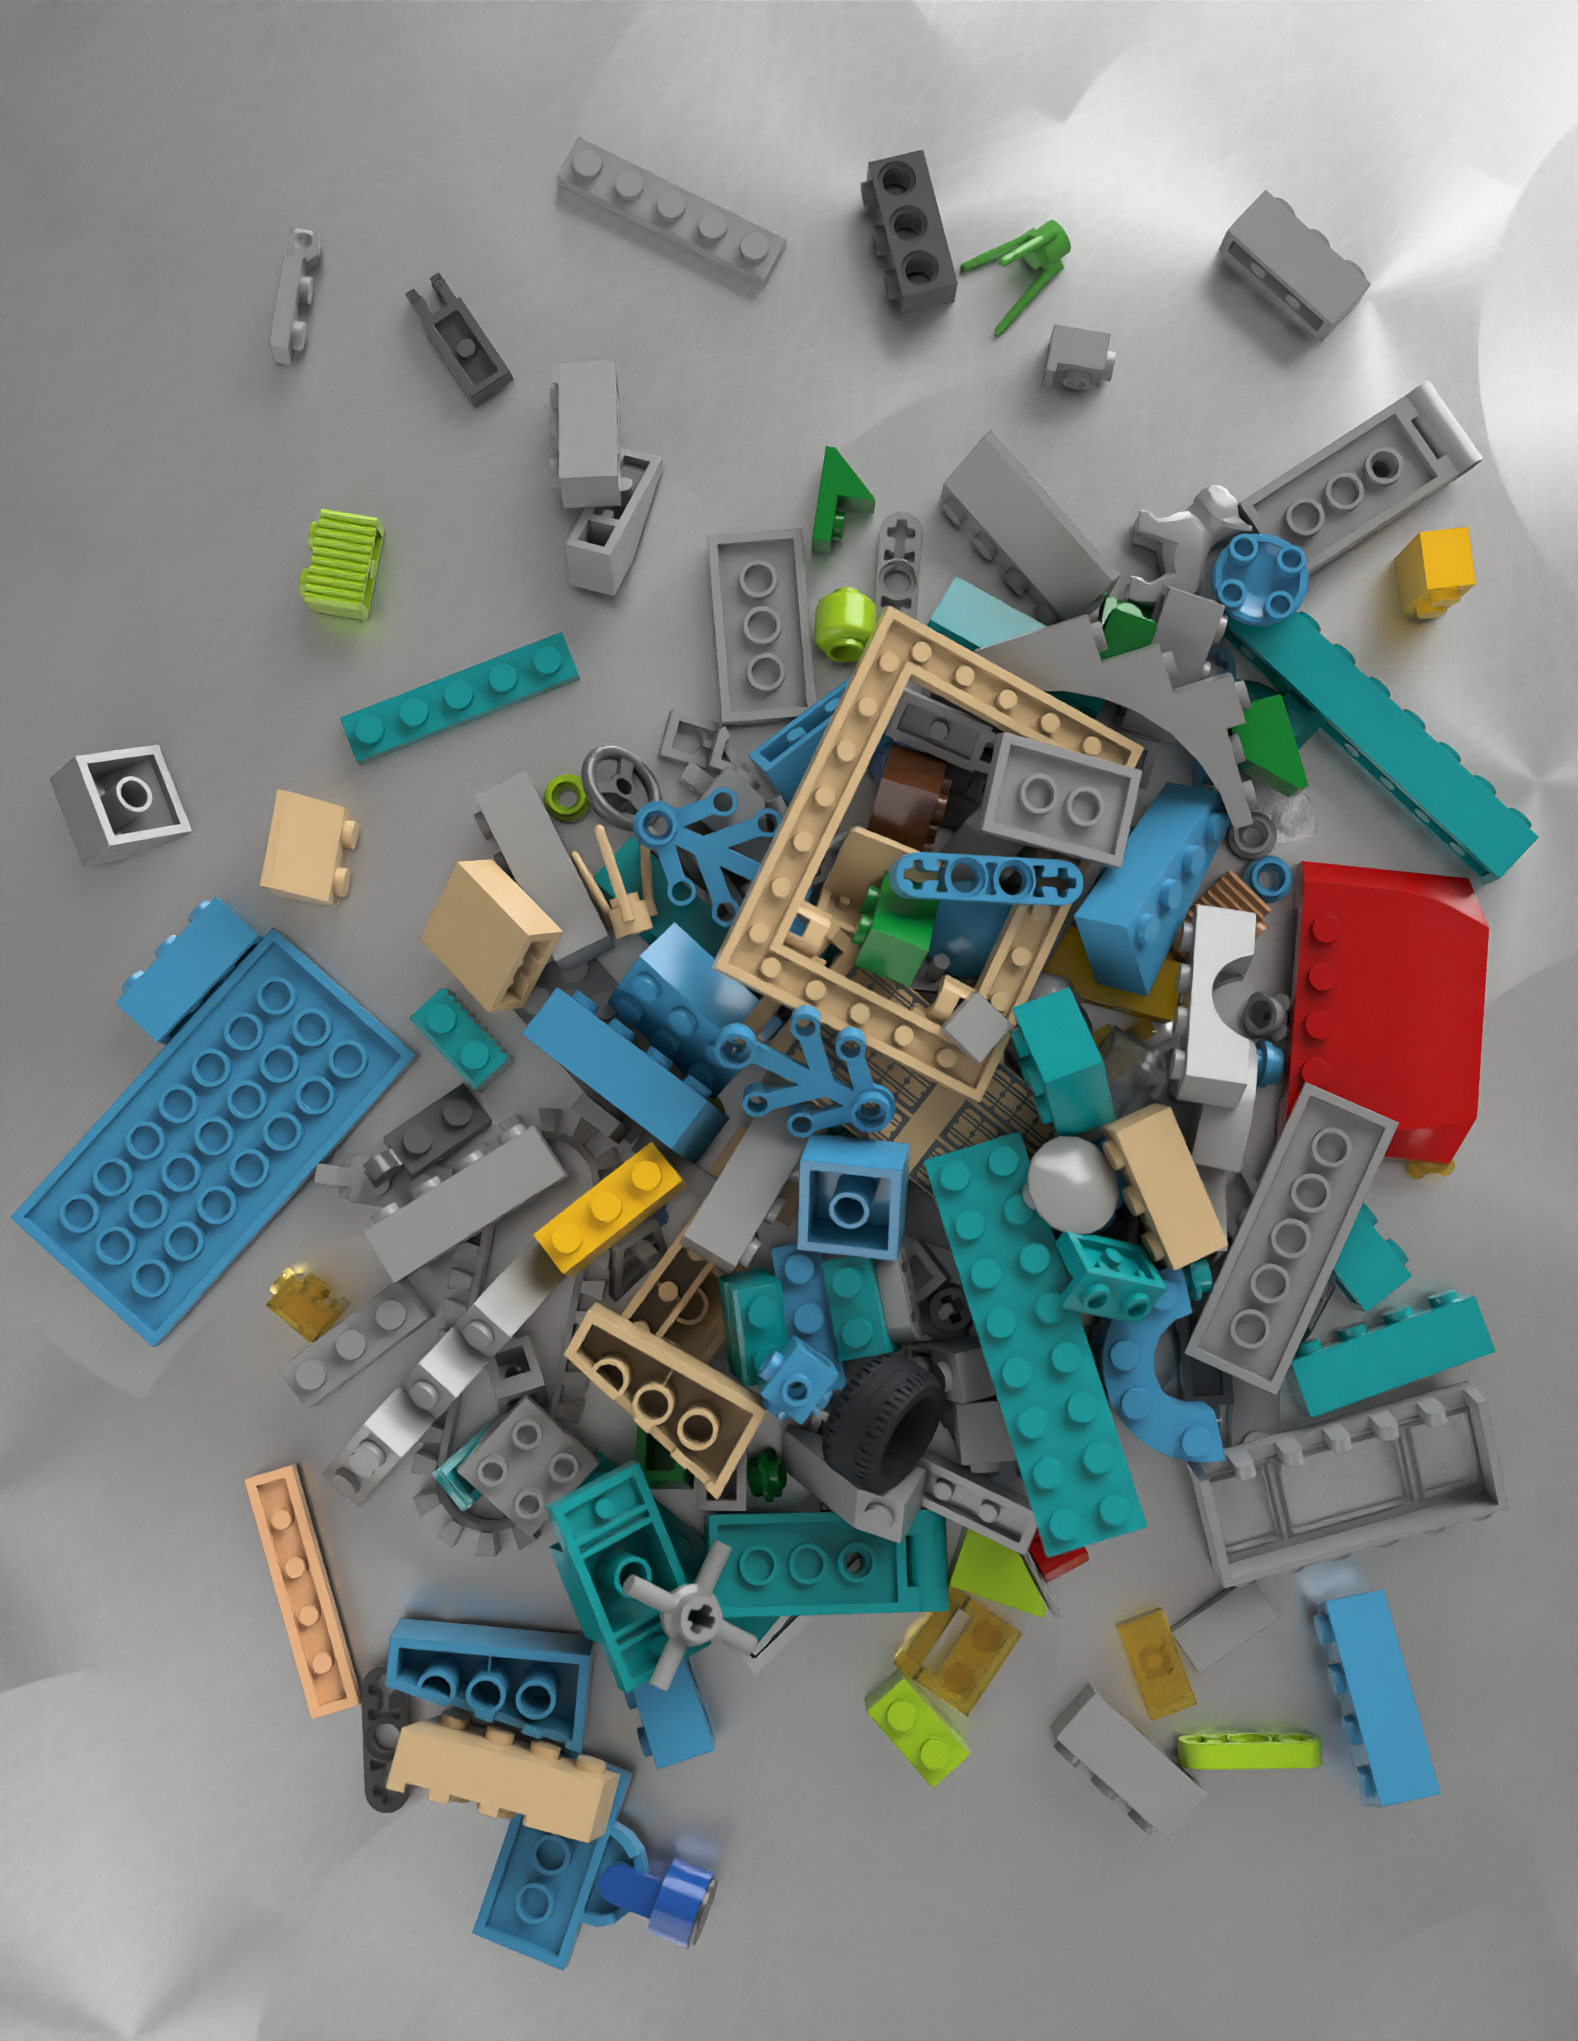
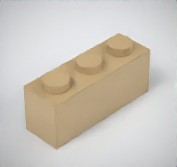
(1163, 1187)

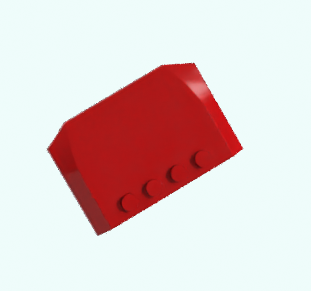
(1390, 1001)

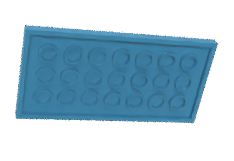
(214, 1137)

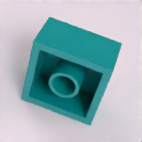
(1061, 1064)

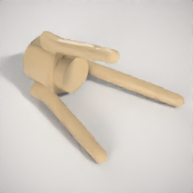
(628, 913)

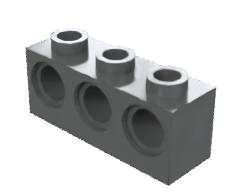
(912, 210)

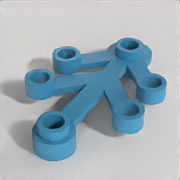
(709, 850)
(809, 1080)

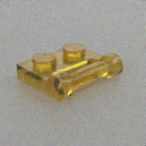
(970, 1659)

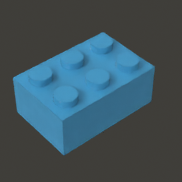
(684, 1005)

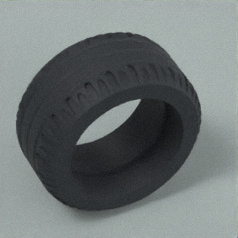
(882, 1422)

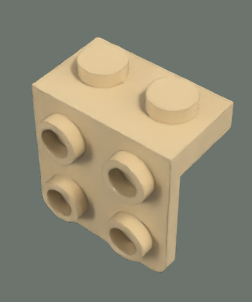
(860, 864)

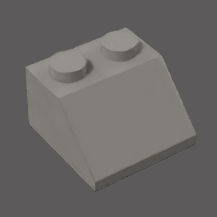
(119, 803)

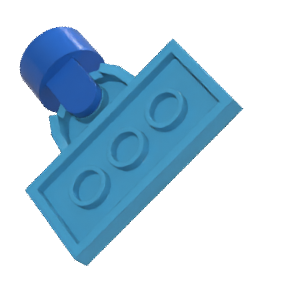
(556, 1883)

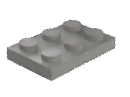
(1059, 800)

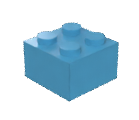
(853, 1196)

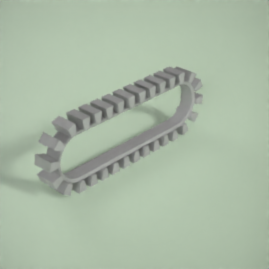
(572, 1410)

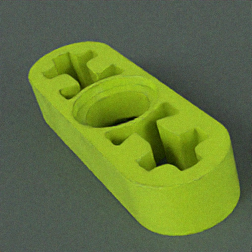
(1249, 1751)

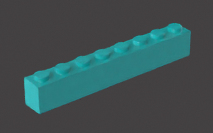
(1387, 743)

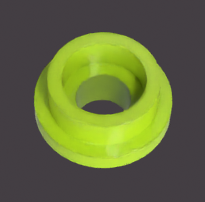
(556, 788)

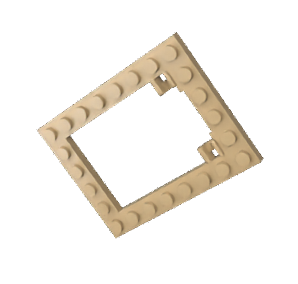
(784, 966)

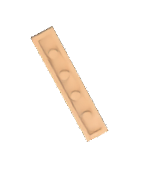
(303, 1591)

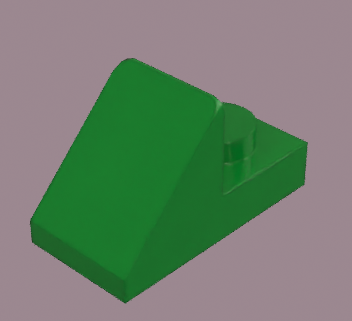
(838, 490)
(1124, 626)

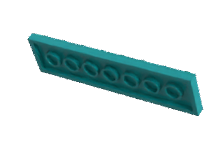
(1034, 1347)

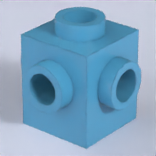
(793, 1364)

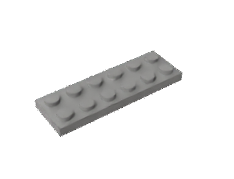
(1290, 1238)

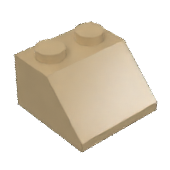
(308, 850)

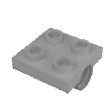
(527, 1464)

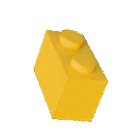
(1434, 571)

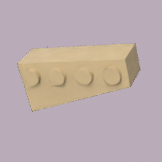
(670, 1394)
(505, 1775)

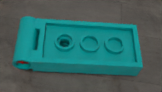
(799, 1566)

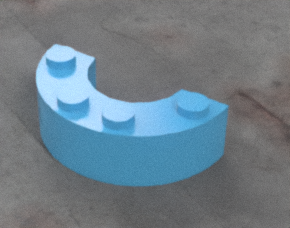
(1127, 1375)

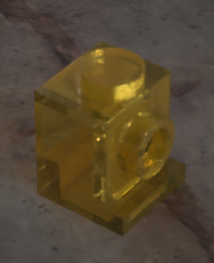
(305, 1304)

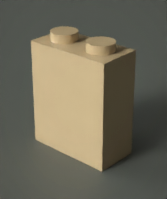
(490, 935)

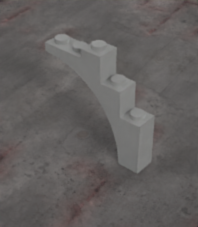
(1196, 714)
(444, 1373)

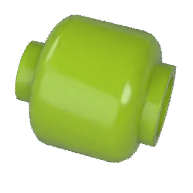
(844, 624)

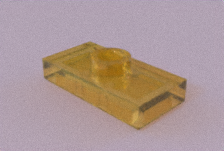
(1155, 1664)

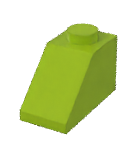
(993, 1573)

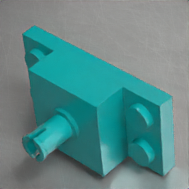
(603, 1538)

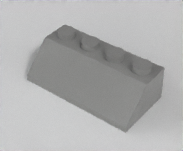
(1026, 534)

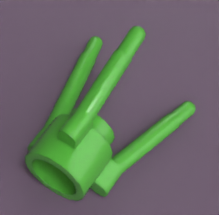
(1040, 248)

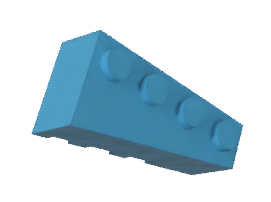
(1141, 906)
(625, 1075)
(498, 1673)

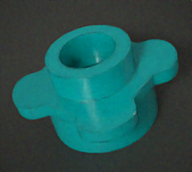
(1197, 1278)

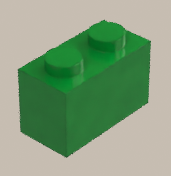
(893, 932)

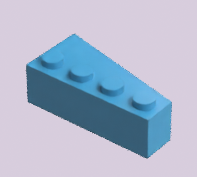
(1375, 1700)

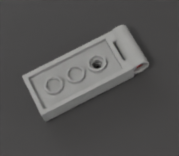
(1337, 498)

